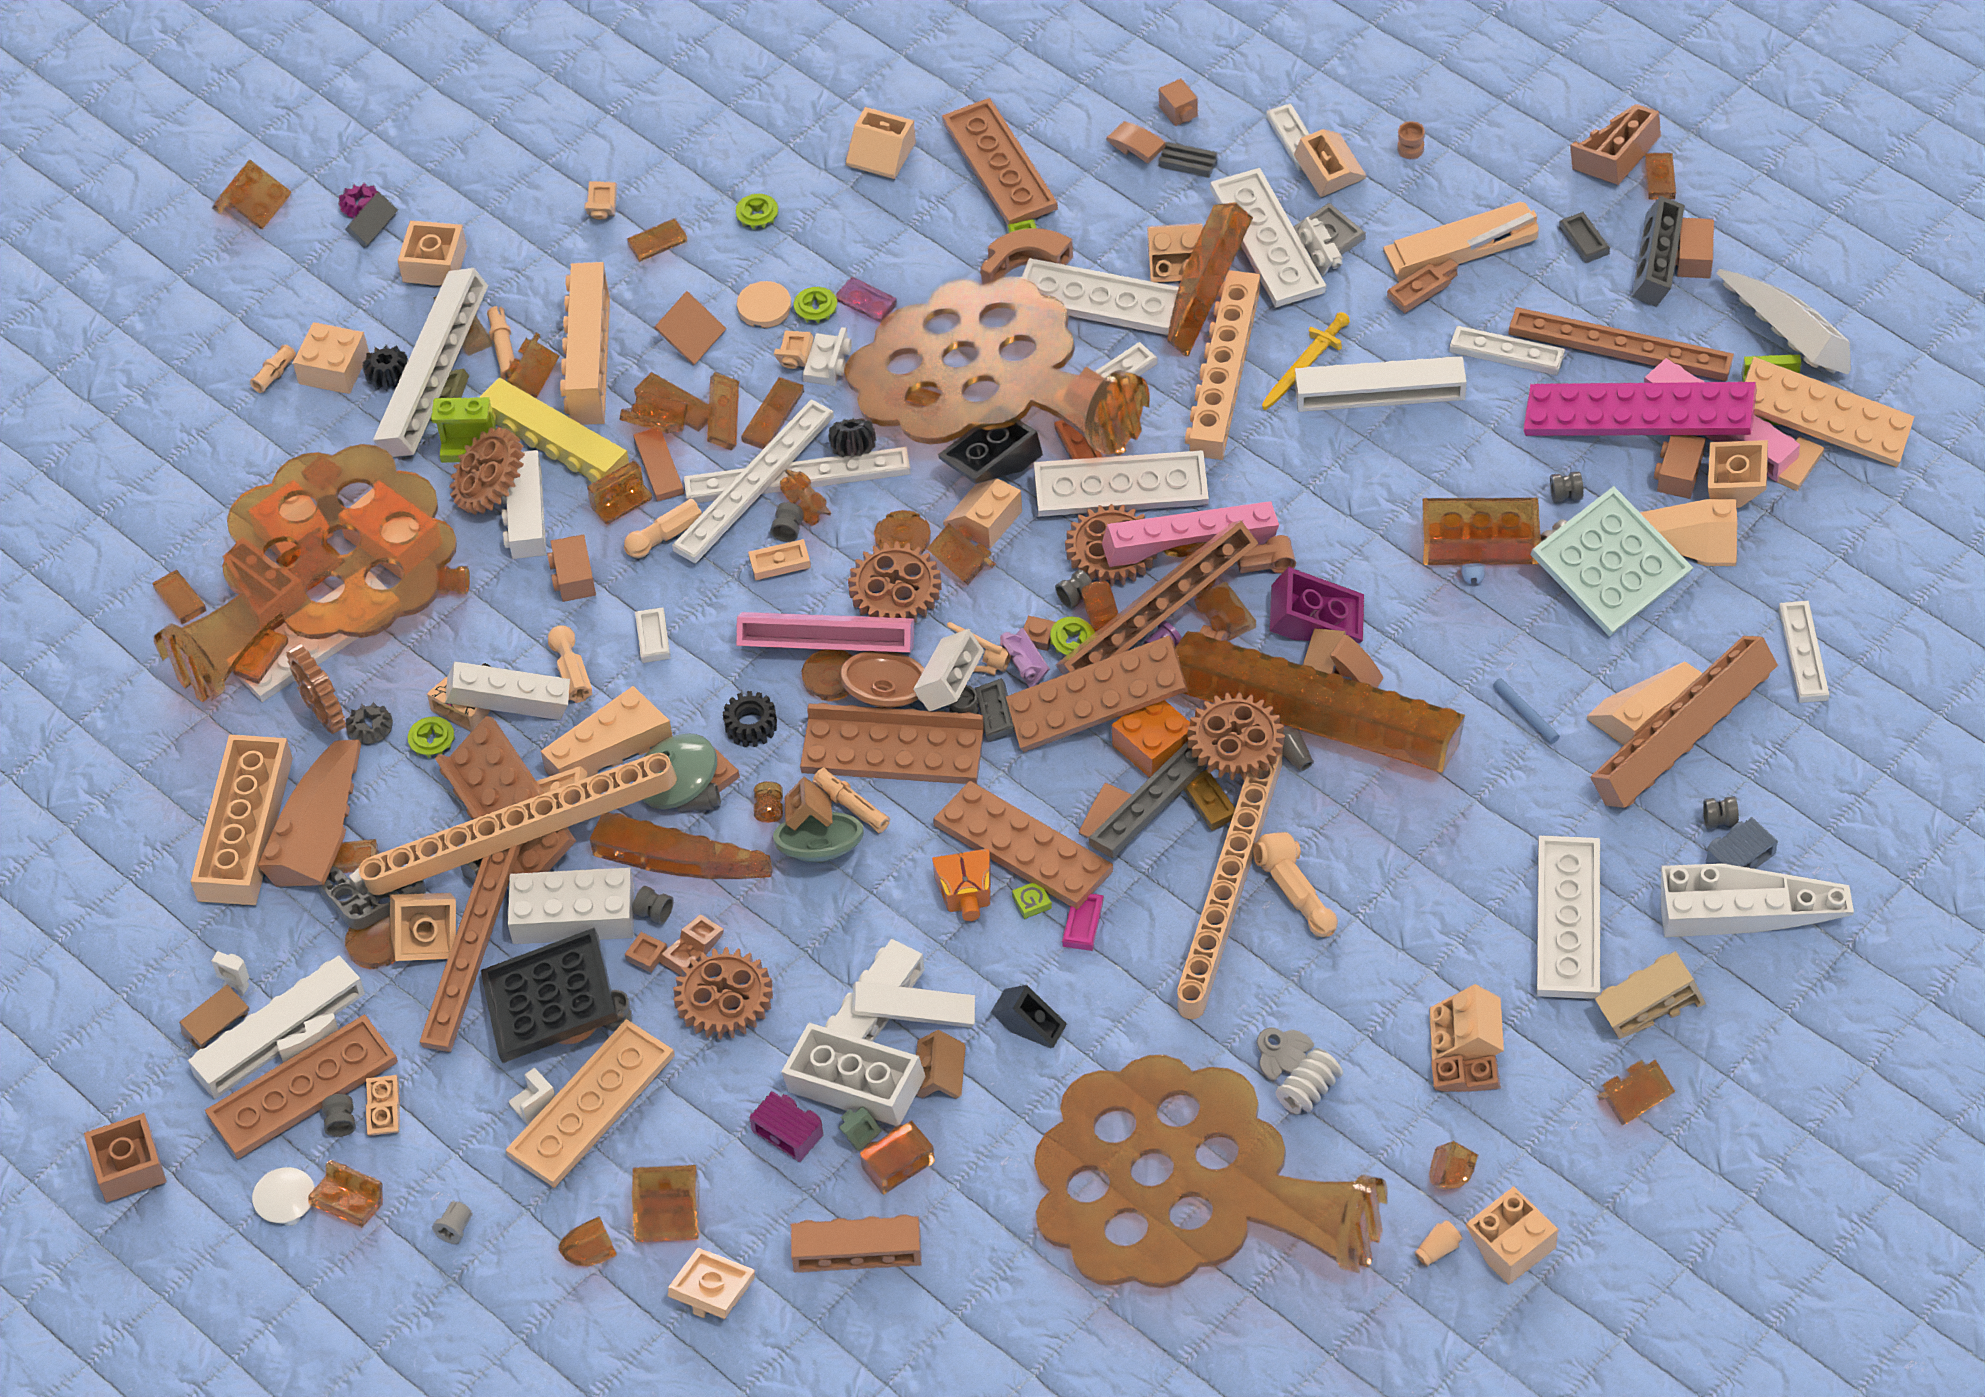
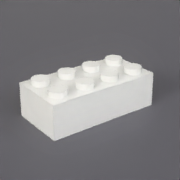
(566, 903)
(853, 1074)

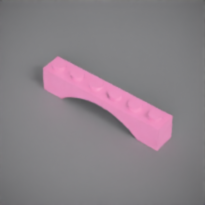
(1138, 539)

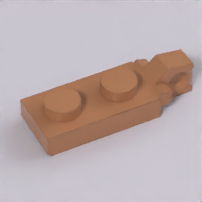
(1422, 285)

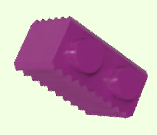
(786, 1125)

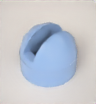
(1473, 570)

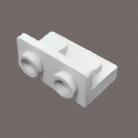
(827, 358)

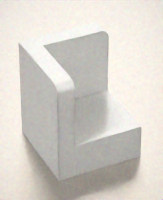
(533, 1098)

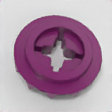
(347, 199)

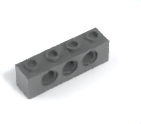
(1658, 251)

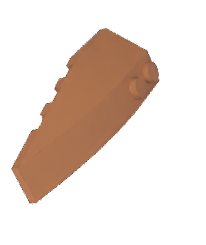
(313, 820)

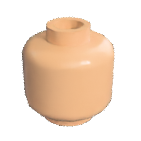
(1274, 848)

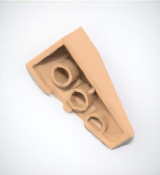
(1700, 530)
(1634, 707)

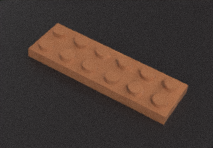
(999, 162)
(1096, 693)
(1023, 844)
(300, 1085)

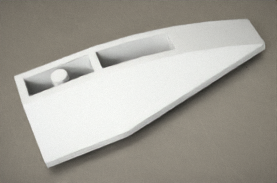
(1794, 320)
(1744, 900)

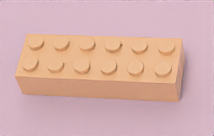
(586, 343)
(241, 819)

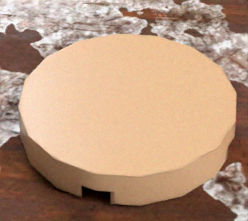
(764, 304)

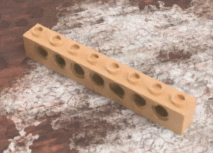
(1224, 364)

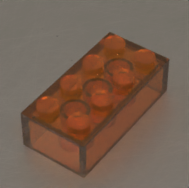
(1479, 530)

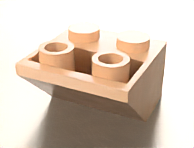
(880, 143)
(1328, 162)
(1170, 250)
(1467, 1025)
(1512, 1235)

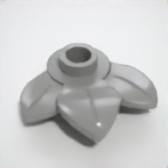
(1284, 1056)

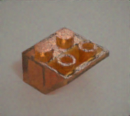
(666, 1203)

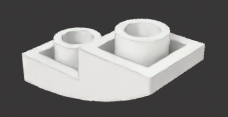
(316, 1030)

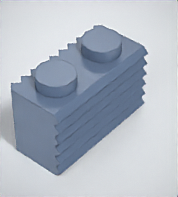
(1744, 846)

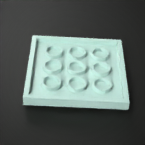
(1611, 561)

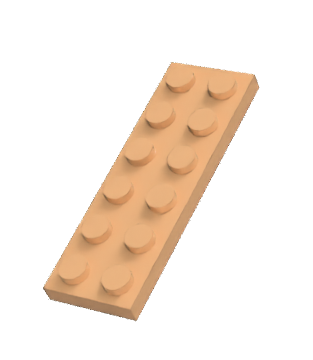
(1829, 412)
(590, 1103)

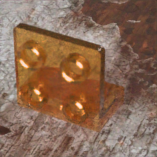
(253, 195)

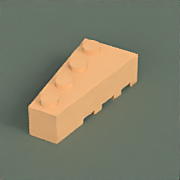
(608, 736)

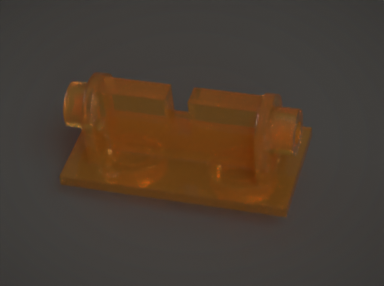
(798, 487)

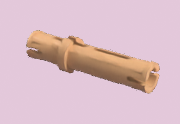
(500, 334)
(842, 793)

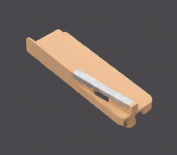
(1463, 239)

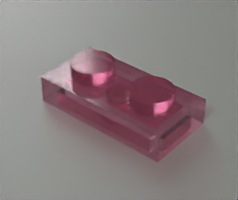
(866, 299)

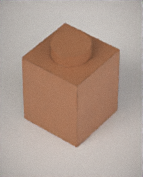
(1178, 102)

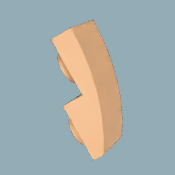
(383, 1105)

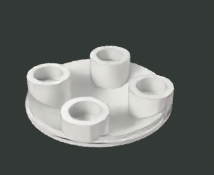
(283, 1195)

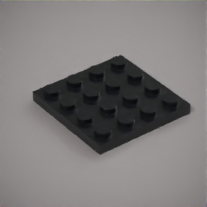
(548, 995)

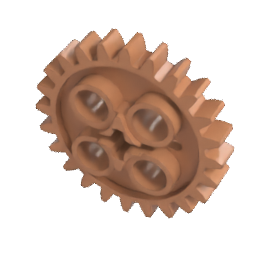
(487, 470)
(1085, 545)
(895, 582)
(316, 689)
(1235, 736)
(723, 993)

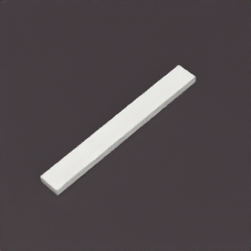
(820, 472)
(752, 481)

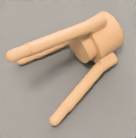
(994, 655)

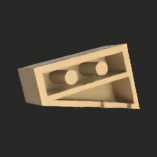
(1649, 995)

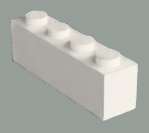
(525, 511)
(507, 690)
(892, 966)

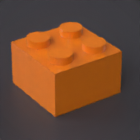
(1150, 735)

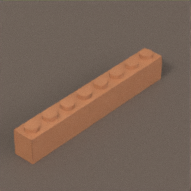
(1163, 598)
(1684, 721)

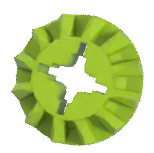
(755, 203)
(805, 299)
(1069, 626)
(423, 729)

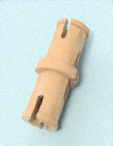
(272, 368)

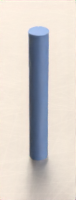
(1533, 717)

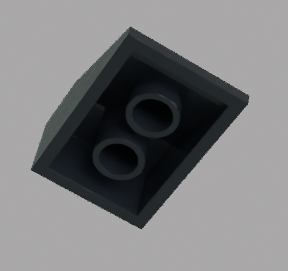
(993, 452)

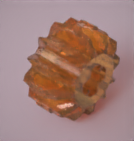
(1099, 603)

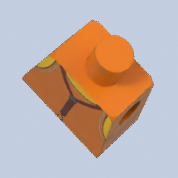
(964, 881)

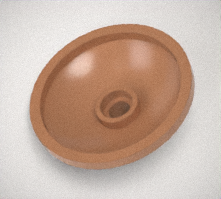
(881, 678)

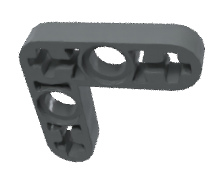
(359, 903)

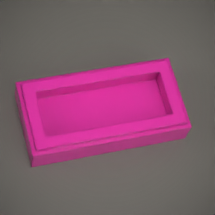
(1083, 924)

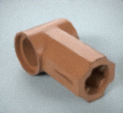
(1274, 555)

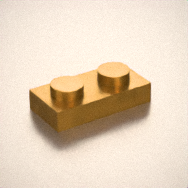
(1210, 800)

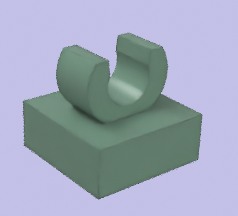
(859, 1128)

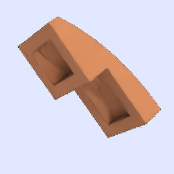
(695, 938)

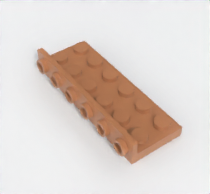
(893, 743)
(491, 777)

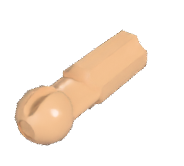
(664, 528)
(570, 665)
(1303, 896)

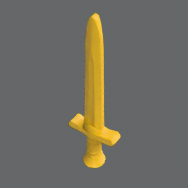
(1322, 341)

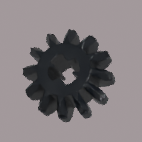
(384, 367)
(852, 437)

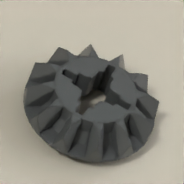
(358, 729)

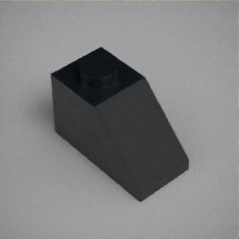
(1028, 1016)

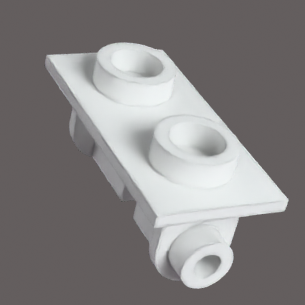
(1313, 236)

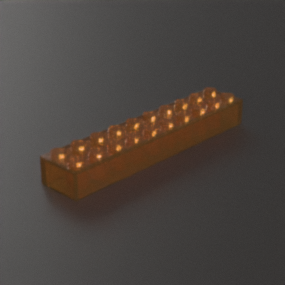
(1323, 702)

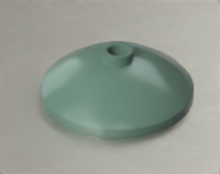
(694, 766)
(817, 842)

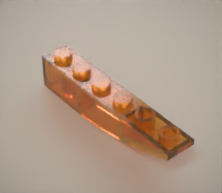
(1206, 272)
(673, 851)

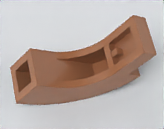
(1020, 245)

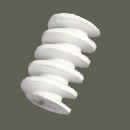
(1309, 1081)

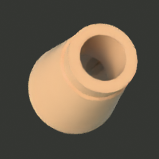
(1438, 1243)

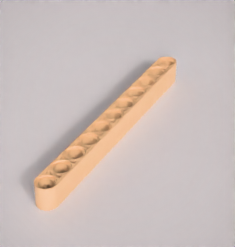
(527, 813)
(1227, 888)

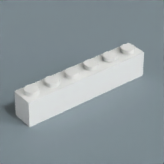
(1380, 384)
(254, 1040)

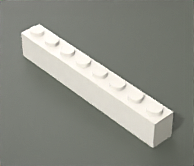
(430, 362)

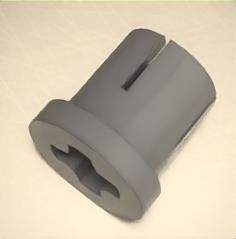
(452, 1223)

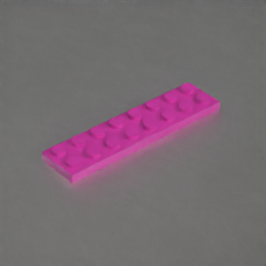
(1640, 409)

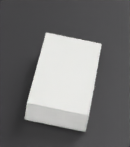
(652, 635)

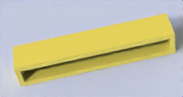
(554, 432)

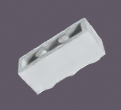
(948, 670)

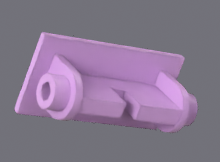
(1025, 656)

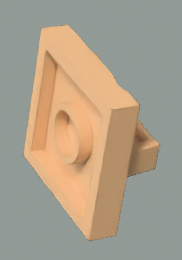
(711, 1284)

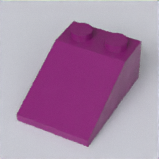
(1310, 603)

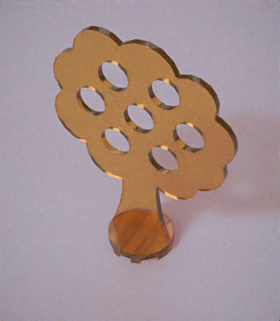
(1099, 409)
(213, 645)
(1325, 1214)

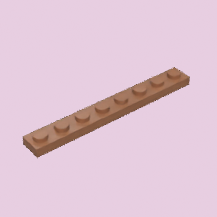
(1620, 343)
(468, 950)

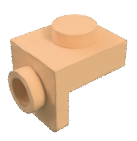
(601, 199)
(794, 349)

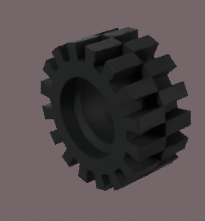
(750, 732)

